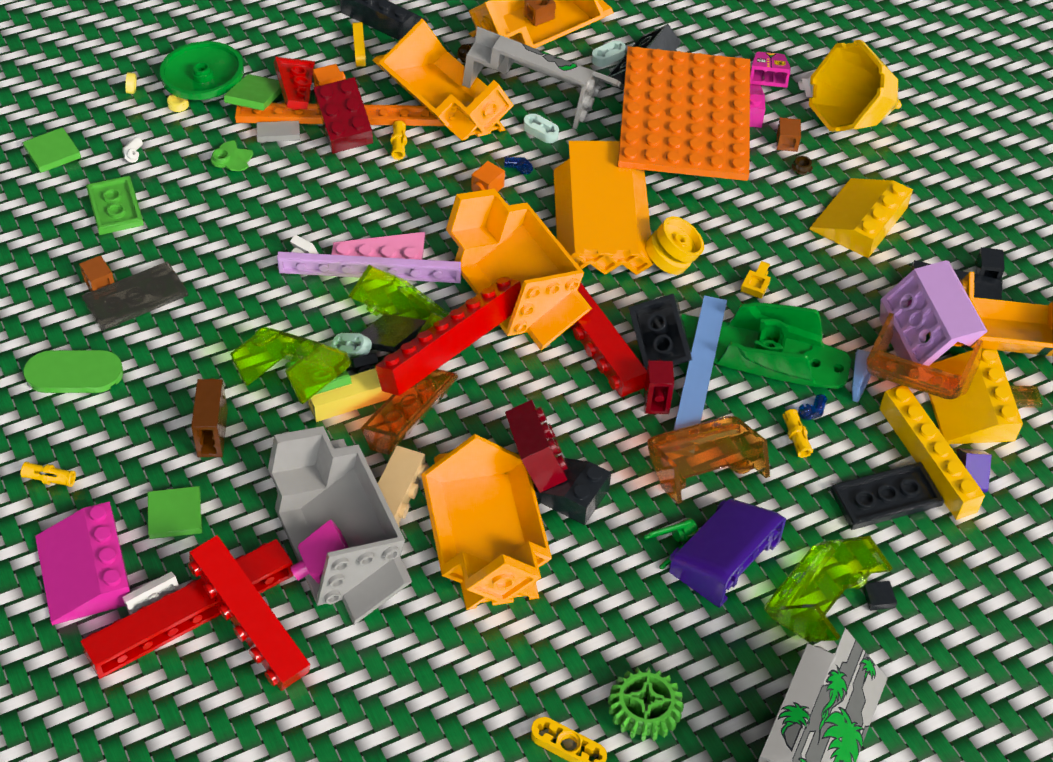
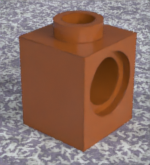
(539, 11)
(788, 134)
(96, 273)

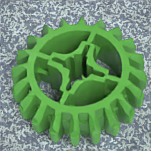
(661, 699)

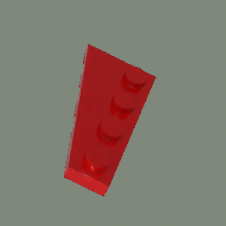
(295, 81)

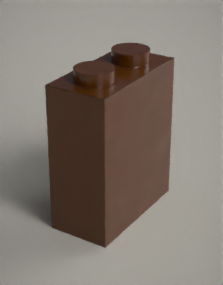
(209, 418)

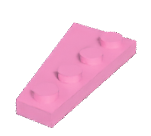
(396, 246)

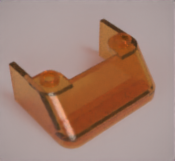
(916, 375)
(705, 449)

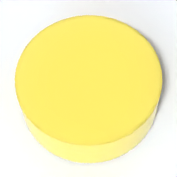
(131, 81)
(177, 104)

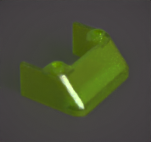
(395, 296)
(314, 366)
(820, 581)

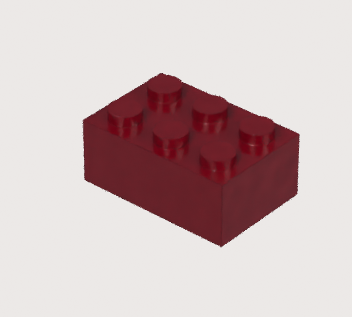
(343, 115)
(536, 445)

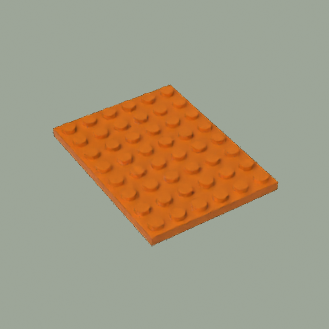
(686, 114)

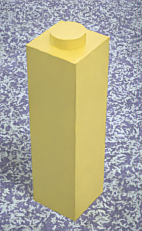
(361, 393)

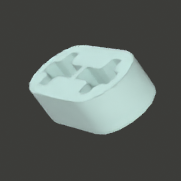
(608, 53)
(541, 128)
(349, 341)

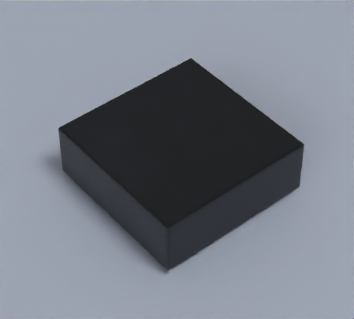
(879, 595)

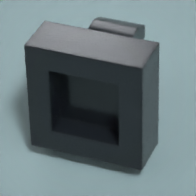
(364, 362)

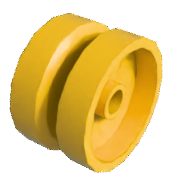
(674, 245)

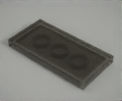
(134, 296)

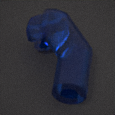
(519, 163)
(815, 411)

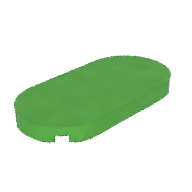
(73, 371)

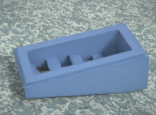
(860, 375)

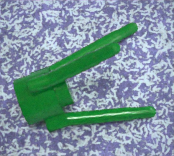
(681, 532)

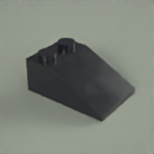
(660, 330)
(580, 493)

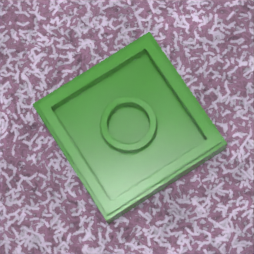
(51, 150)
(174, 512)

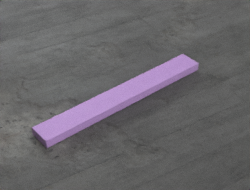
(356, 265)

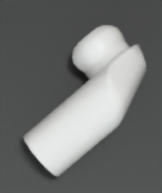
(130, 150)

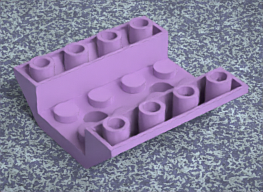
(936, 307)

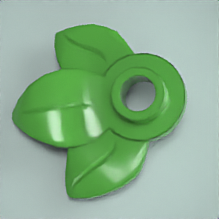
(231, 157)

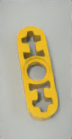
(359, 46)
(564, 732)

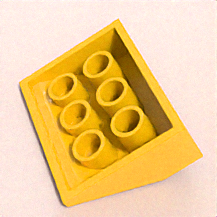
(863, 213)
(985, 411)

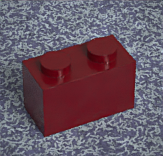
(659, 387)

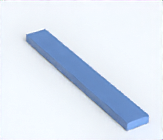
(702, 361)

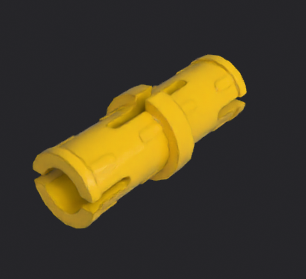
(398, 140)
(797, 433)
(33, 471)

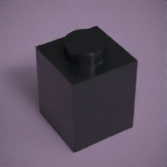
(990, 263)

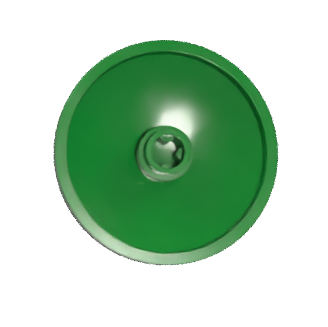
(201, 70)

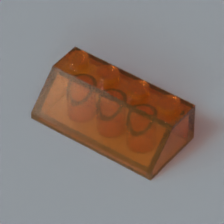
(403, 412)

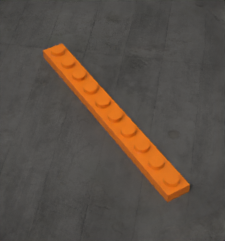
(377, 114)

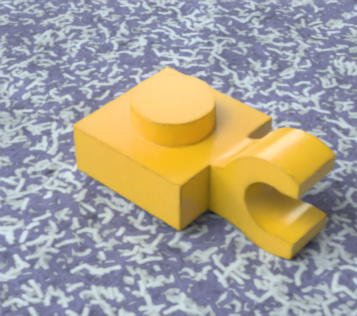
(757, 282)

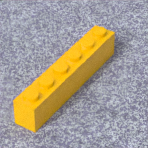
(930, 448)

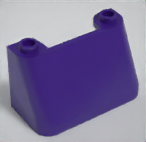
(726, 548)

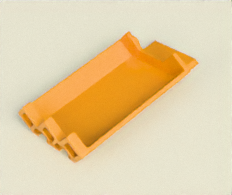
(602, 208)

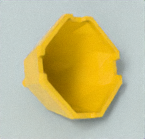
(853, 88)

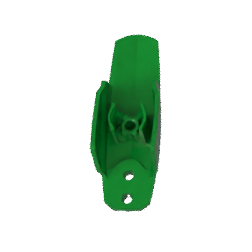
(778, 345)

